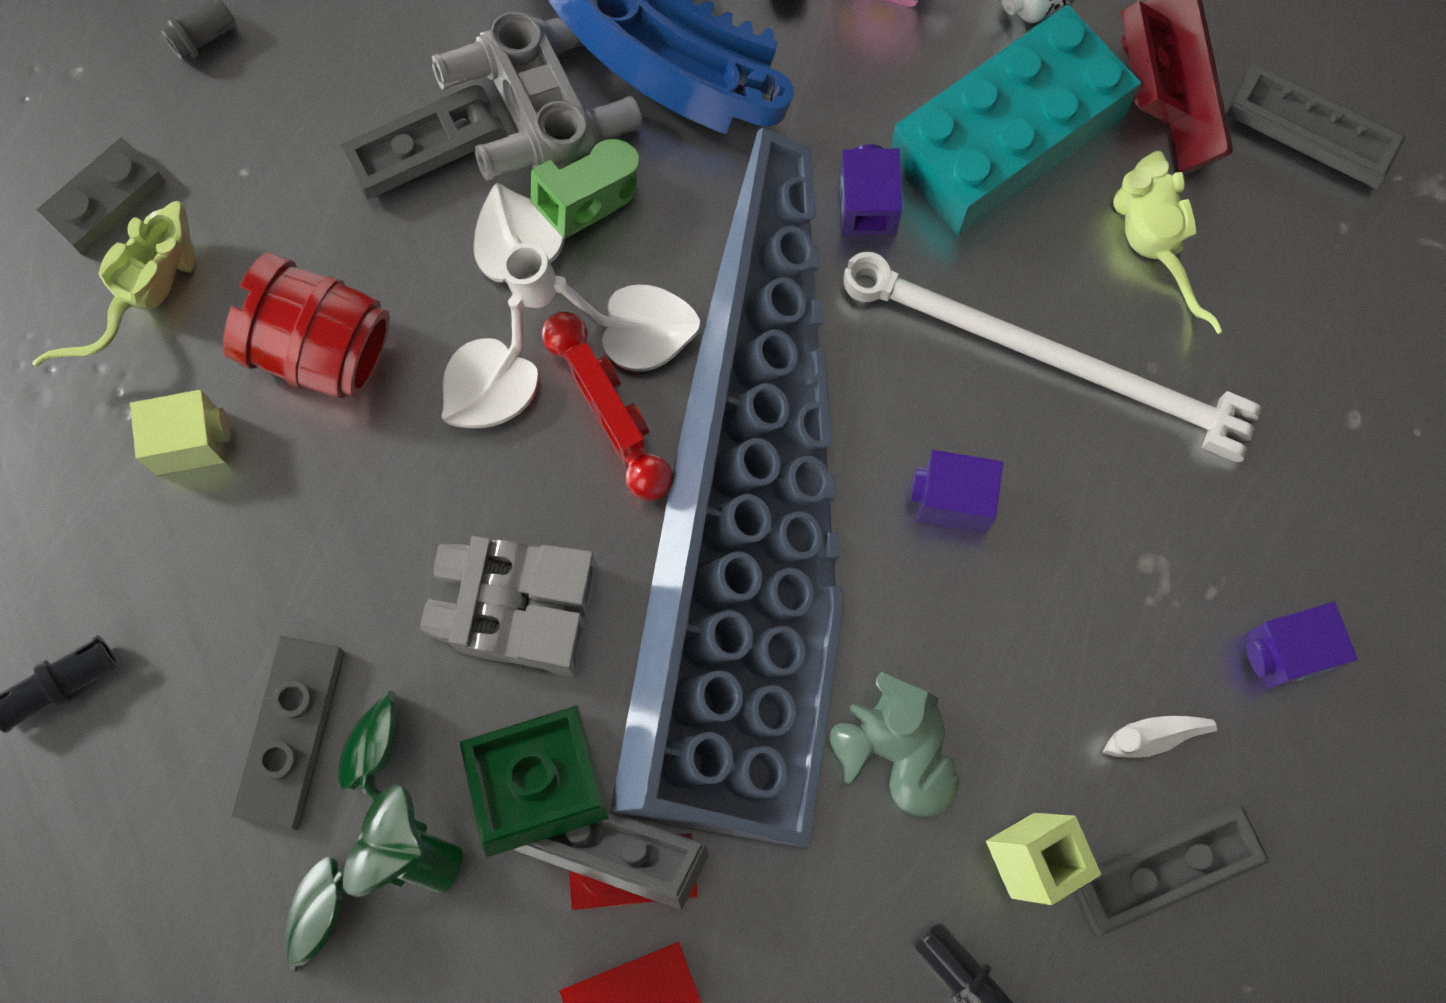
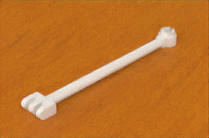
(1218, 421)

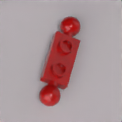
(648, 474)

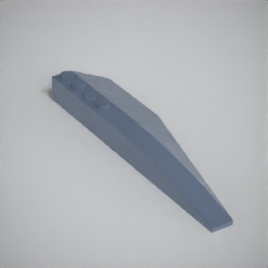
(744, 572)

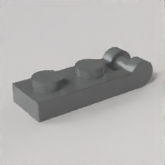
(422, 141)

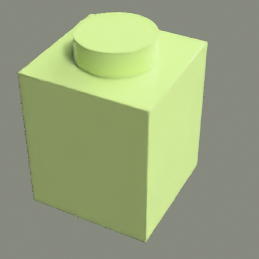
(179, 432)
(1043, 858)

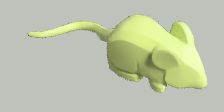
(1160, 220)
(140, 270)

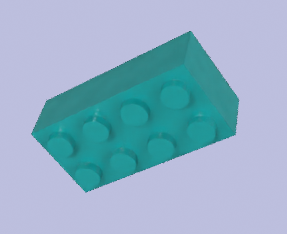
(1013, 119)

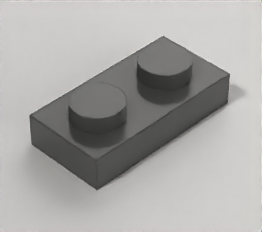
(101, 195)

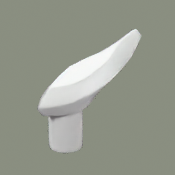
(1156, 735)

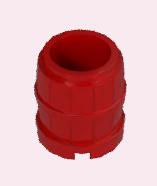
(306, 328)

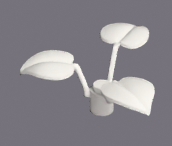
(516, 246)

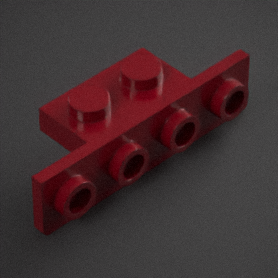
(1178, 77)

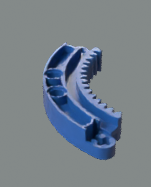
(684, 57)

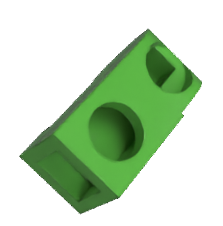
(586, 188)

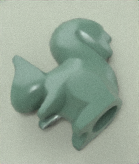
(905, 731)

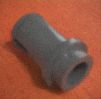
(198, 28)

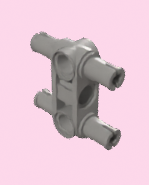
(534, 94)

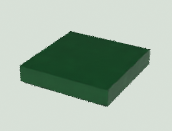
(532, 781)

